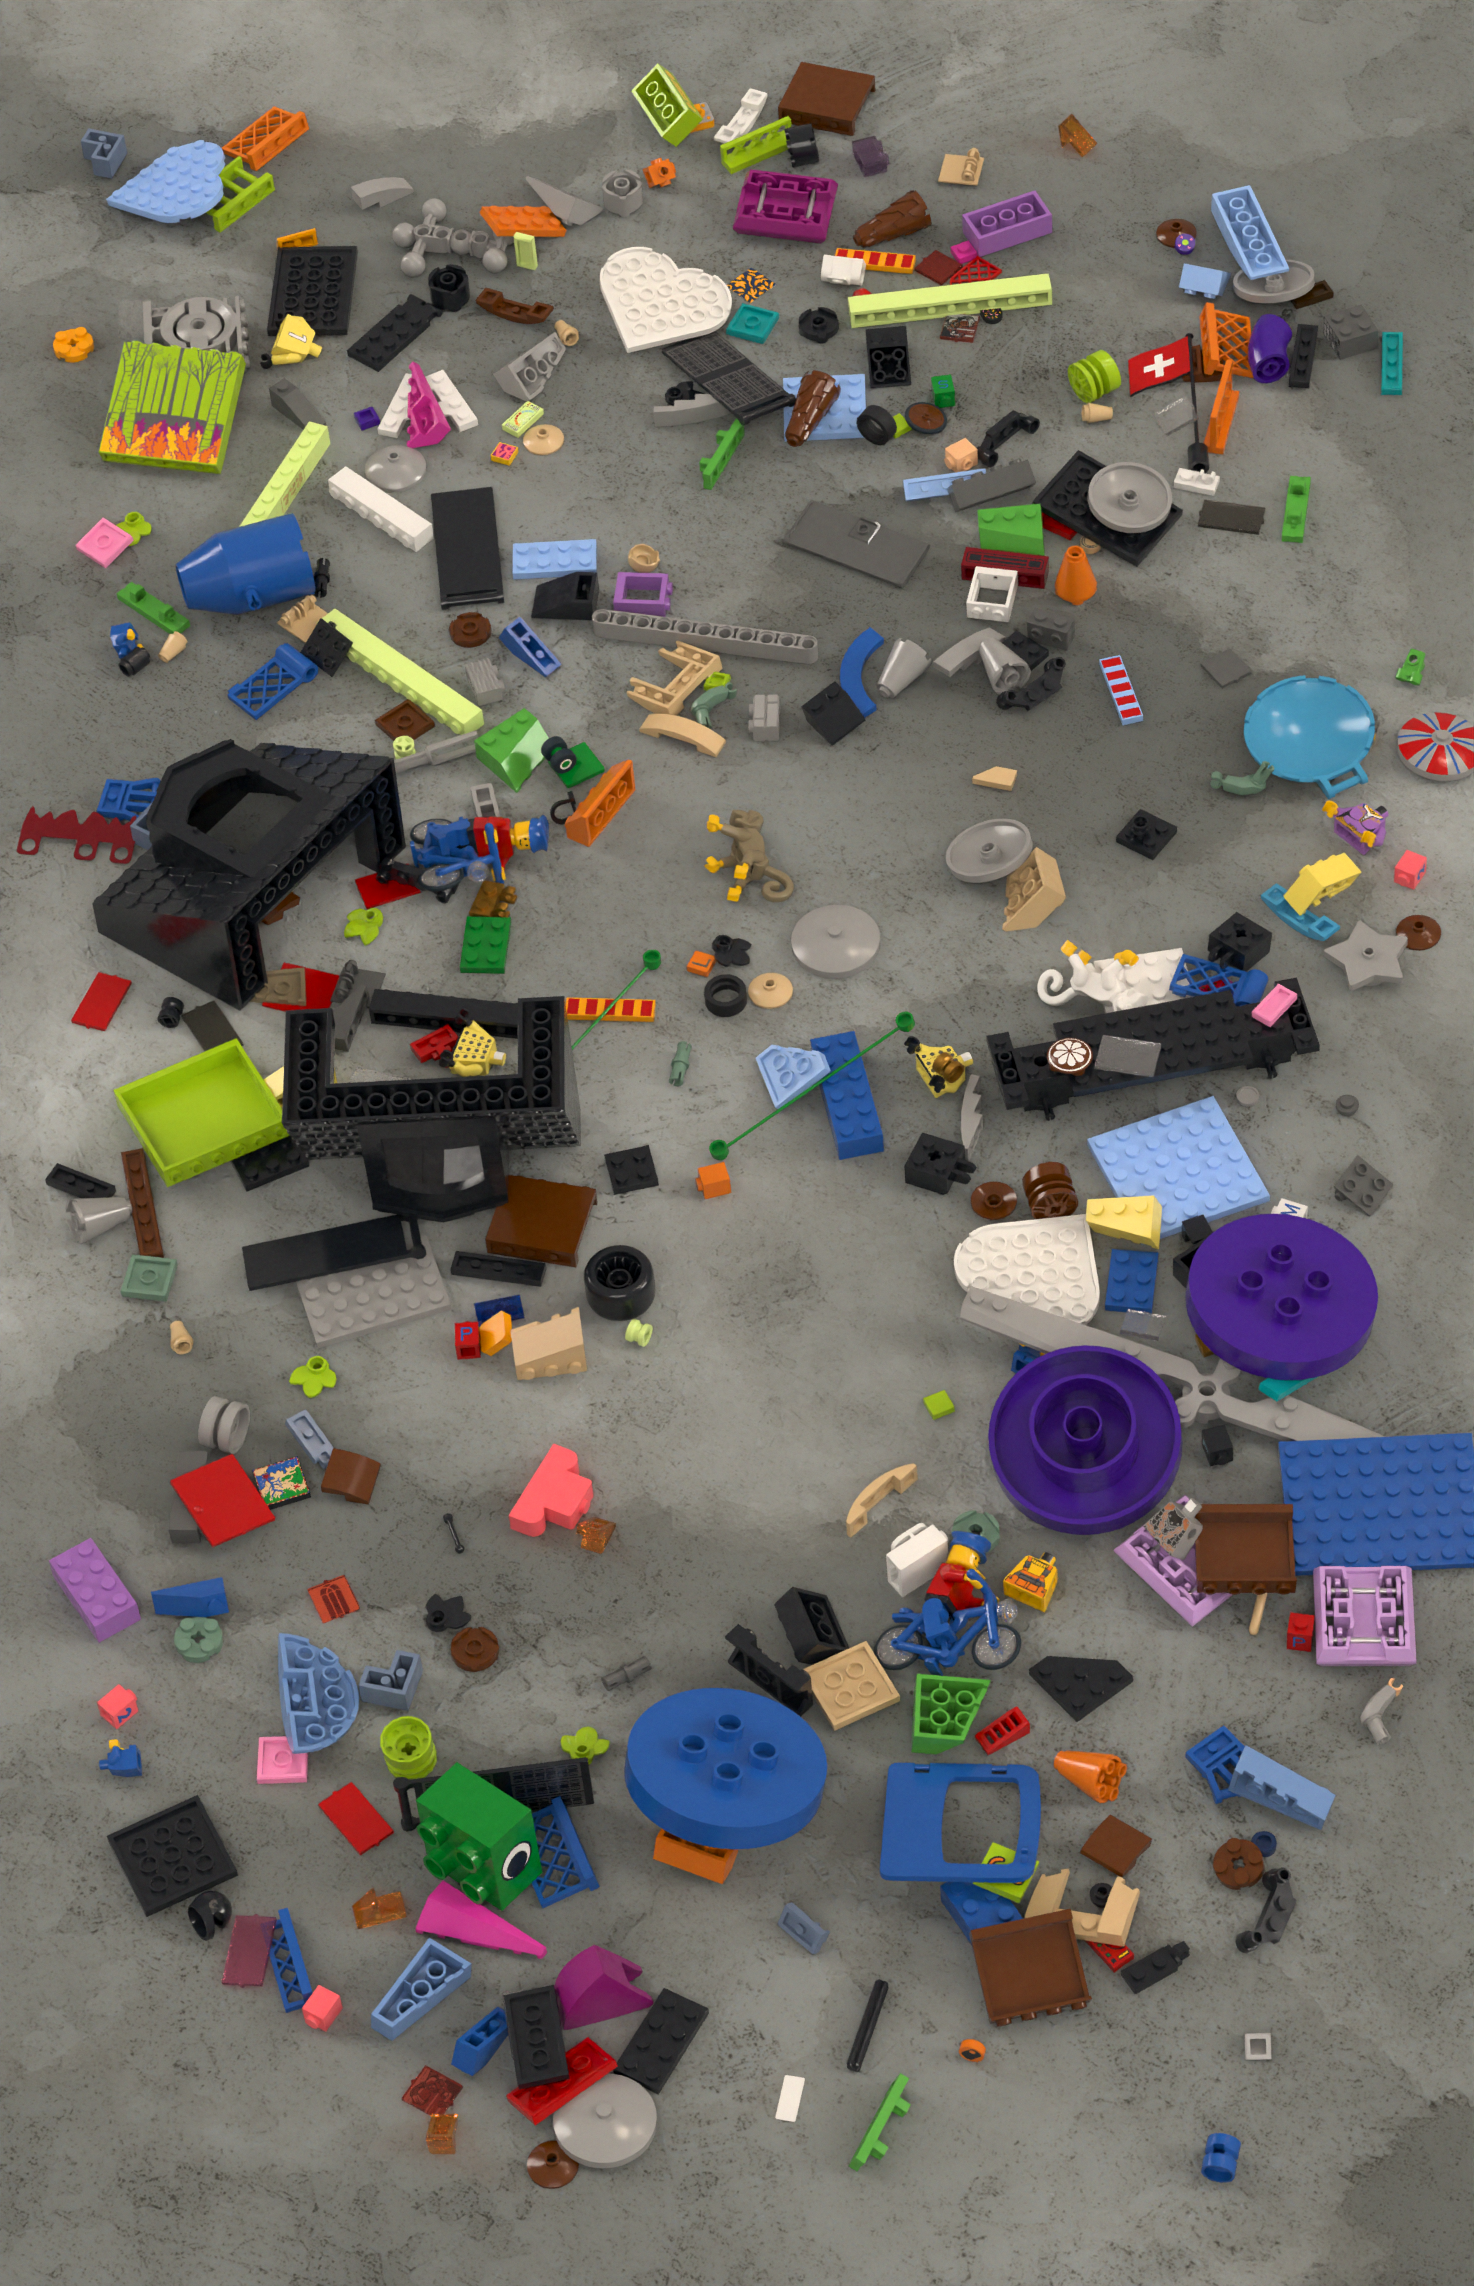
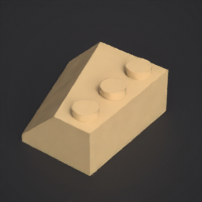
(1033, 892)
(549, 1347)

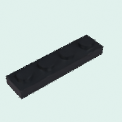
(1303, 356)
(498, 1268)

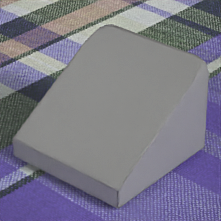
(1257, 2046)

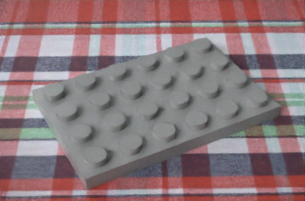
(373, 1297)

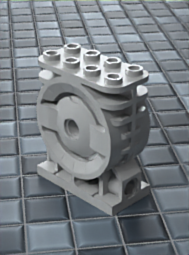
(199, 324)

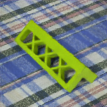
(758, 149)

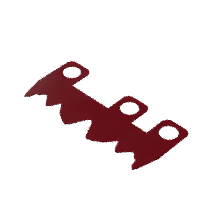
(67, 827)

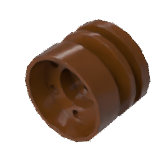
(1050, 1190)

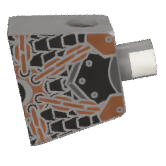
(1176, 1527)

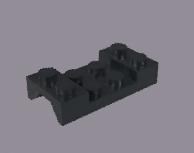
(788, 1686)

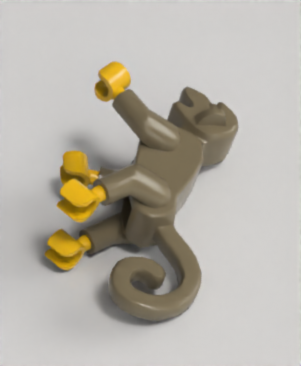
(748, 856)

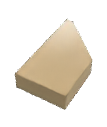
(996, 778)

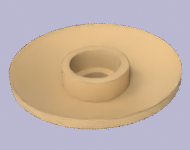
(543, 439)
(770, 990)

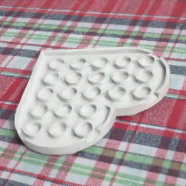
(658, 302)
(1034, 1263)

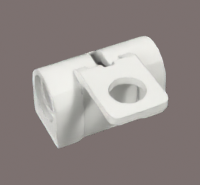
(843, 270)

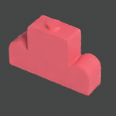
(553, 1495)

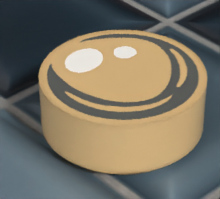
(1089, 546)

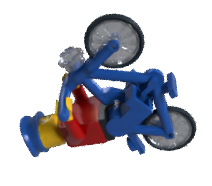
(472, 846)
(947, 1611)

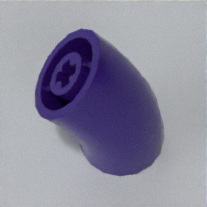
(1269, 348)

